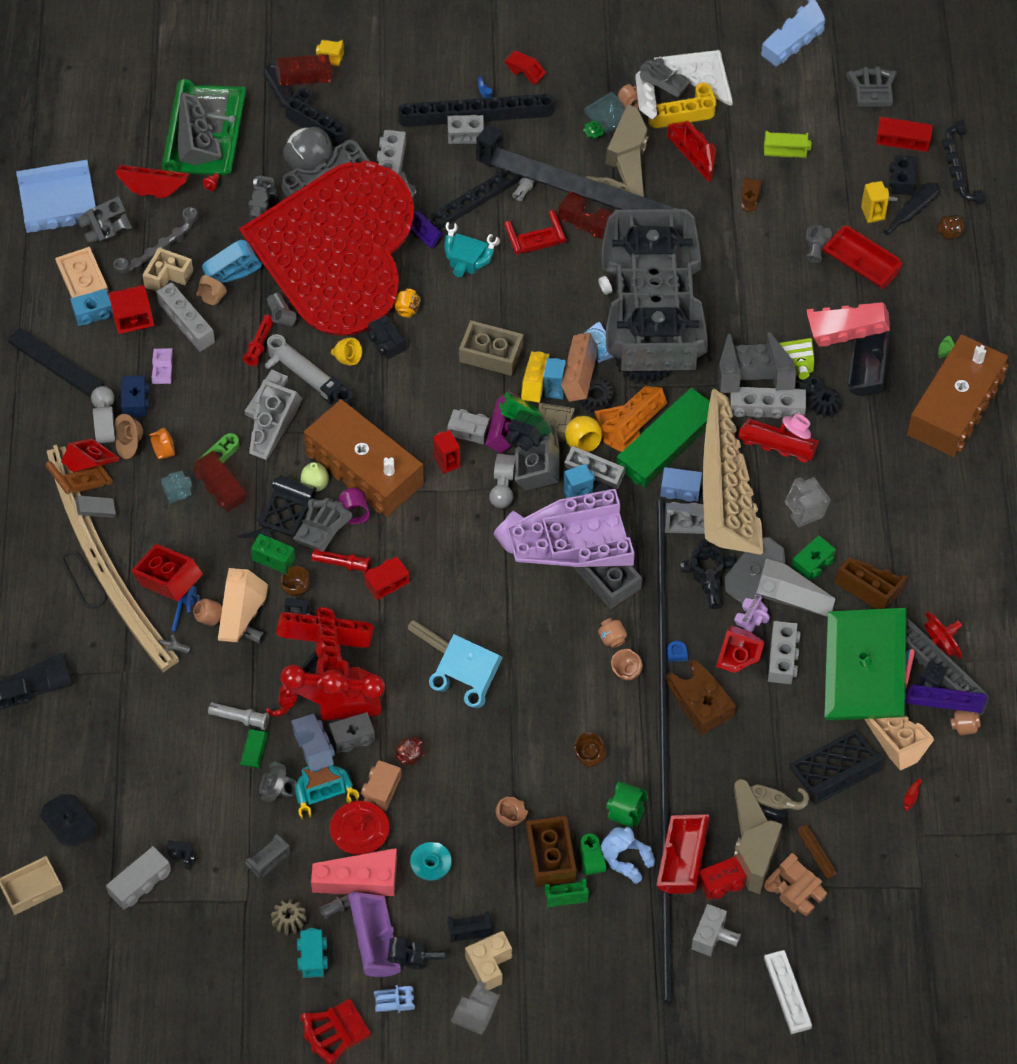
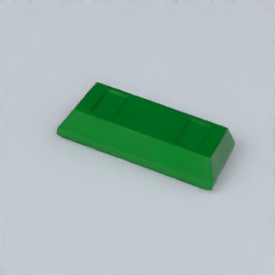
(254, 748)

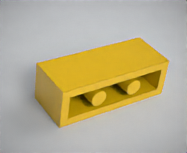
(534, 377)

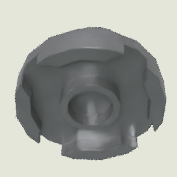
(273, 783)

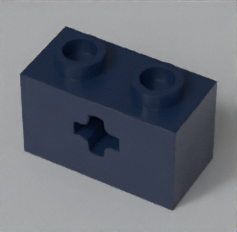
(134, 396)

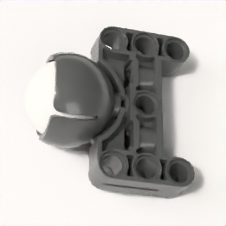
(311, 155)

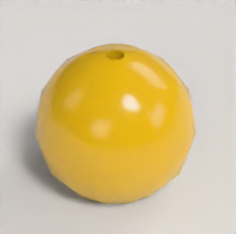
(583, 433)

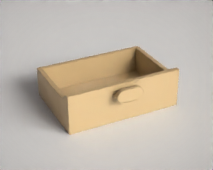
(30, 885)

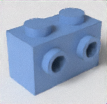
(681, 484)

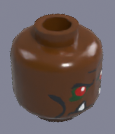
(950, 226)

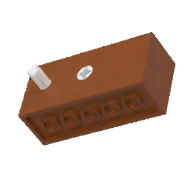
(958, 396)
(363, 457)

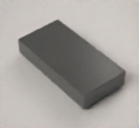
(95, 506)

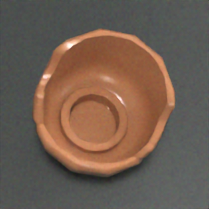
(626, 664)
(511, 811)

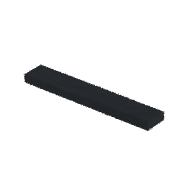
(54, 362)

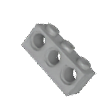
(392, 150)
(783, 661)

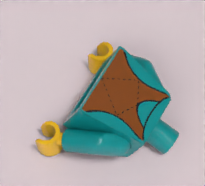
(322, 785)

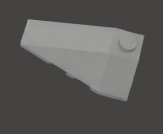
(273, 414)
(790, 588)

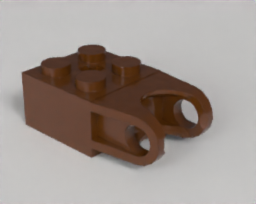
(702, 698)

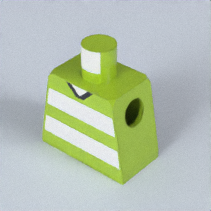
(802, 355)

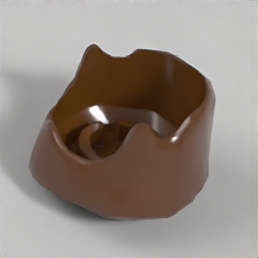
(590, 749)

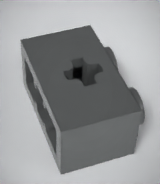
(359, 726)

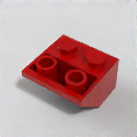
(131, 309)

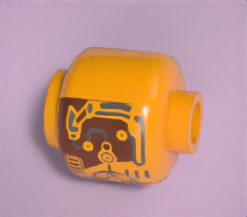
(407, 303)

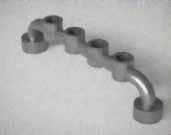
(121, 264)

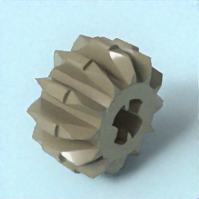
(281, 914)

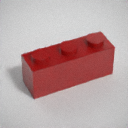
(904, 134)

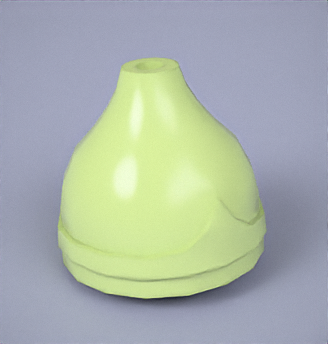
(315, 475)

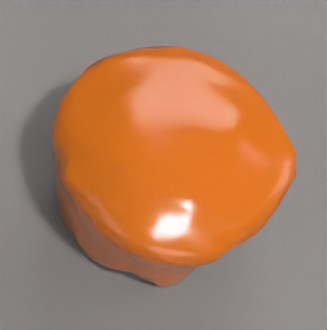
(162, 444)

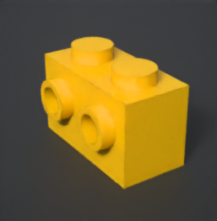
(875, 201)

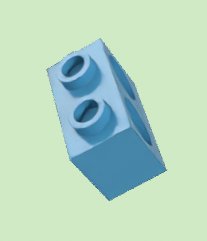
(553, 378)

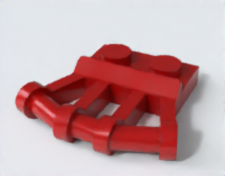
(344, 1020)

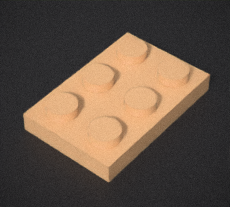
(81, 272)

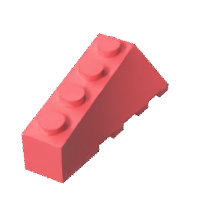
(848, 323)

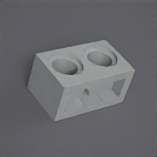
(464, 128)

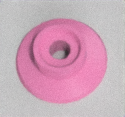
(798, 425)

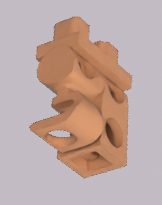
(802, 887)

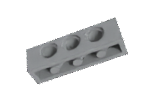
(185, 317)
(761, 397)

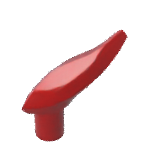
(911, 795)

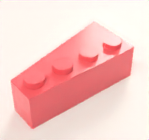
(363, 873)

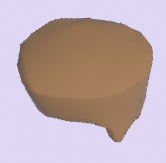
(211, 290)

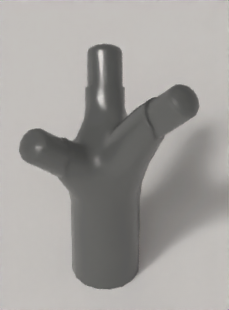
(174, 645)

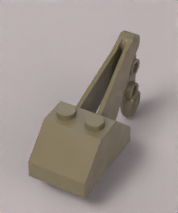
(625, 152)
(758, 835)

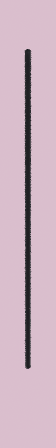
(666, 922)

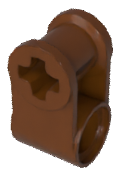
(750, 194)

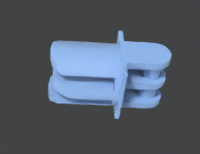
(389, 1000)

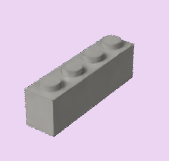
(684, 518)

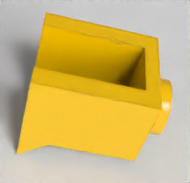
(334, 49)

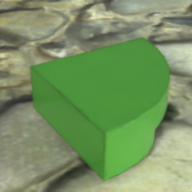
(945, 347)

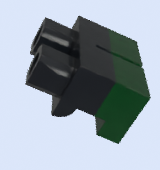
(526, 430)

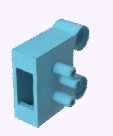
(469, 665)

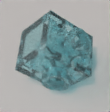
(176, 486)

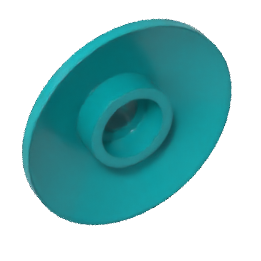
(428, 853)

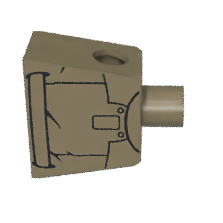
(559, 416)

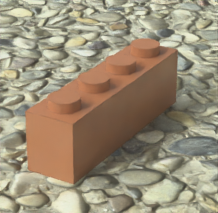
(579, 367)

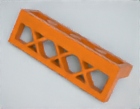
(637, 413)

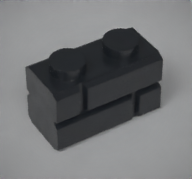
(386, 336)

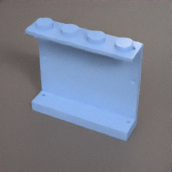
(55, 195)

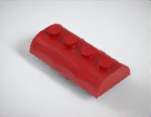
(863, 256)
(778, 439)
(683, 853)

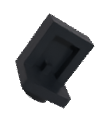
(298, 606)

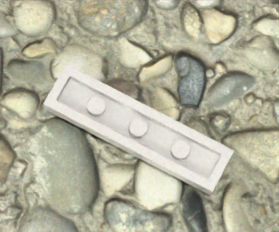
(646, 97)
(787, 992)

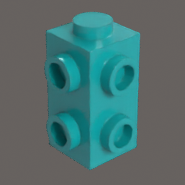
(311, 947)

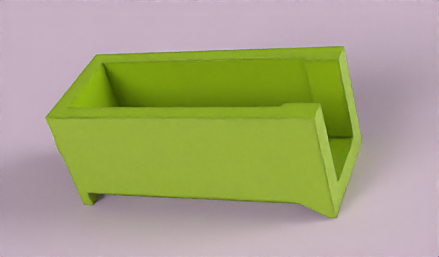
(786, 144)

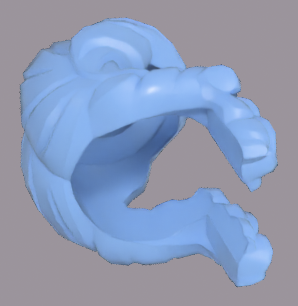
(620, 840)

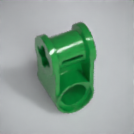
(592, 858)

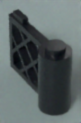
(291, 491)

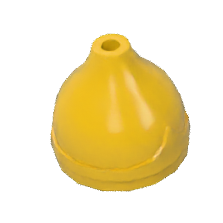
(347, 351)

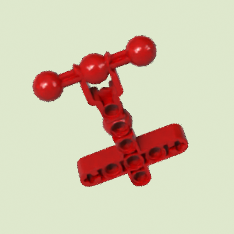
(328, 634)

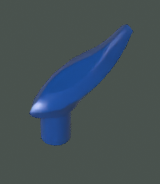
(485, 91)

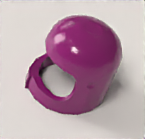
(354, 498)

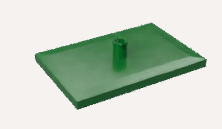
(866, 664)

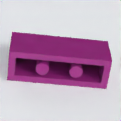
(498, 428)

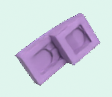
(162, 366)

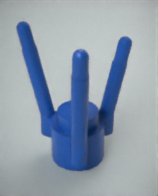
(188, 599)

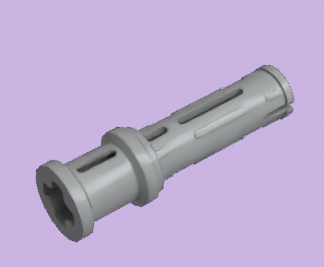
(247, 716)

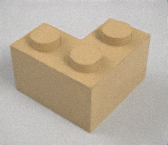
(166, 267)
(485, 956)

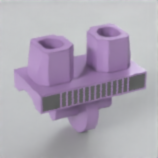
(755, 614)

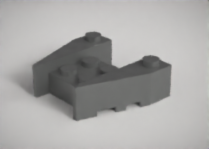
(755, 363)

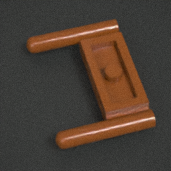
(80, 480)

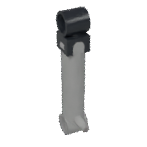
(329, 387)

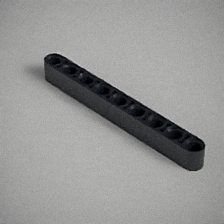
(491, 108)

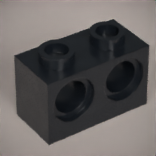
(486, 143)
(903, 174)

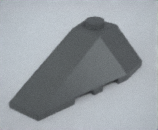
(195, 138)

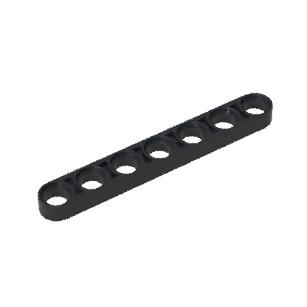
(475, 200)

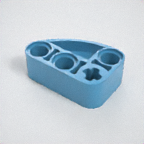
(232, 263)

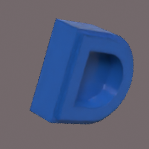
(677, 651)

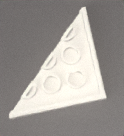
(703, 68)

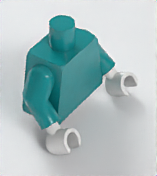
(467, 253)

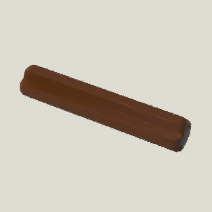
(816, 851)

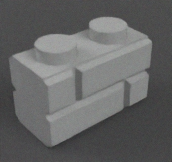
(469, 426)

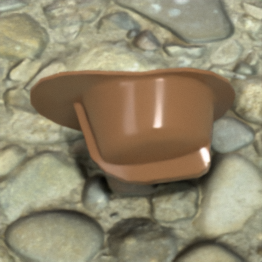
(127, 435)

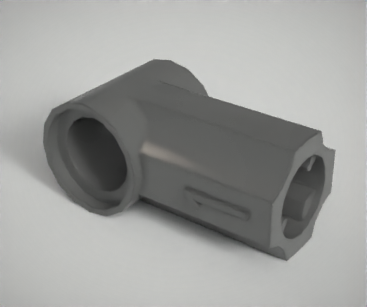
(280, 310)

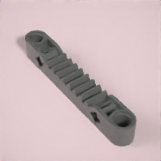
(926, 651)

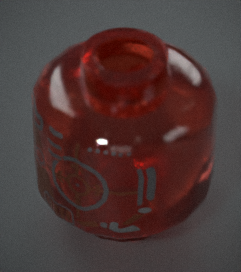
(409, 751)

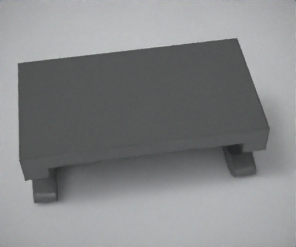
(268, 857)

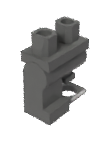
(262, 196)
(99, 221)

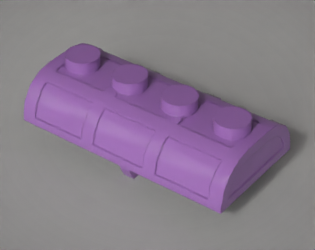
(373, 933)

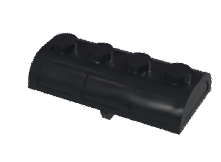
(868, 364)

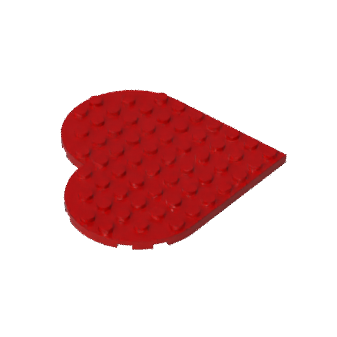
(335, 245)

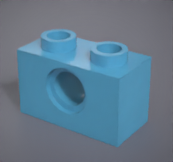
(91, 307)
(578, 481)

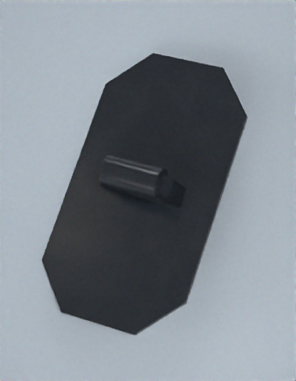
(68, 820)

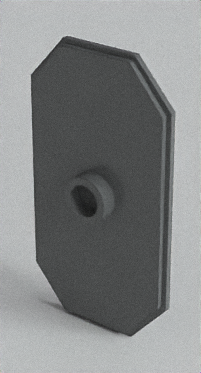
(745, 575)

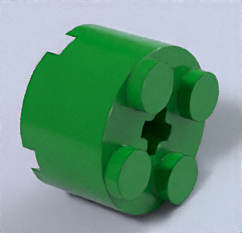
(627, 804)

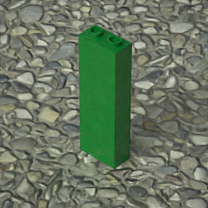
(665, 438)

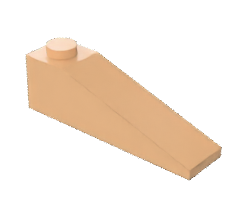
(241, 601)
(901, 739)

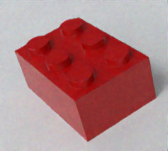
(167, 572)

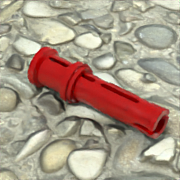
(256, 347)
(350, 562)

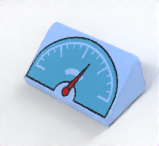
(599, 336)

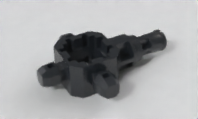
(710, 578)

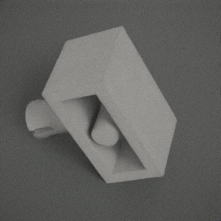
(712, 930)

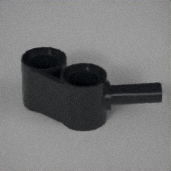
(411, 955)

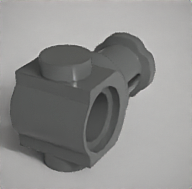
(817, 238)

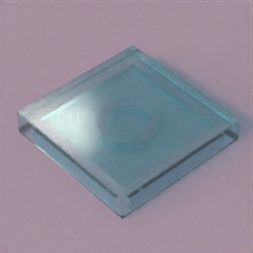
(607, 111)

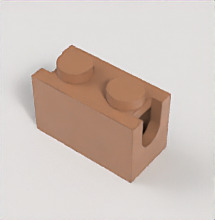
(382, 784)

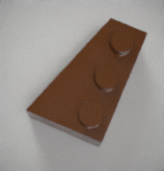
(870, 584)

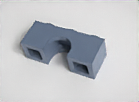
(313, 741)

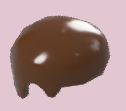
(295, 581)

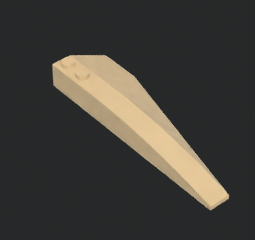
(727, 498)

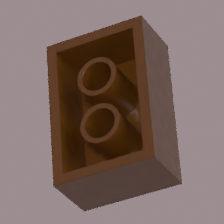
(550, 851)

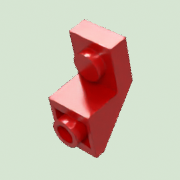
(519, 62)

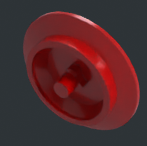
(943, 636)
(359, 827)

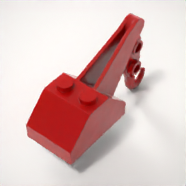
(331, 707)

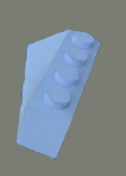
(794, 34)

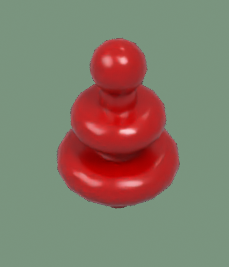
(211, 182)

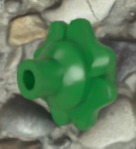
(593, 129)

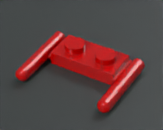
(537, 239)

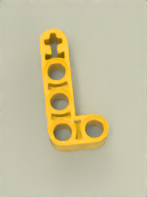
(693, 109)

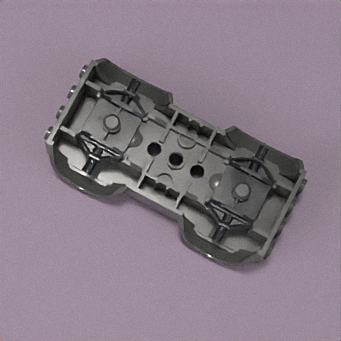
(643, 331)

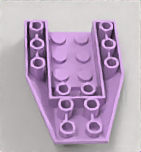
(574, 533)

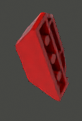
(693, 146)
(151, 181)

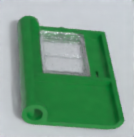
(218, 101)

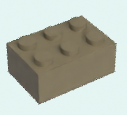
(491, 348)

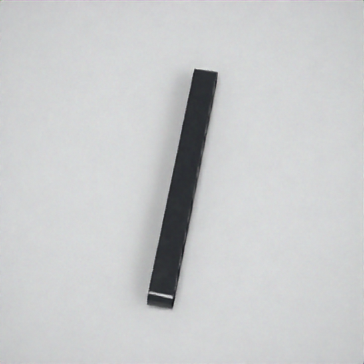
(571, 182)

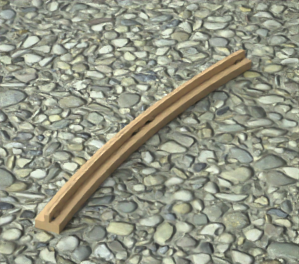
(110, 579)

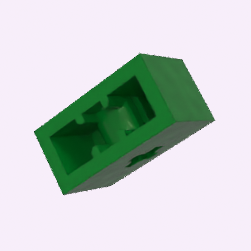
(273, 553)
(814, 558)

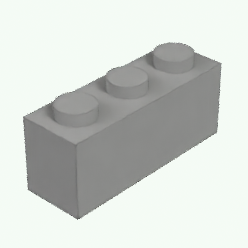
(603, 470)
(138, 878)

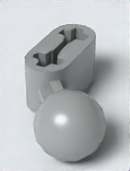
(103, 417)
(504, 470)

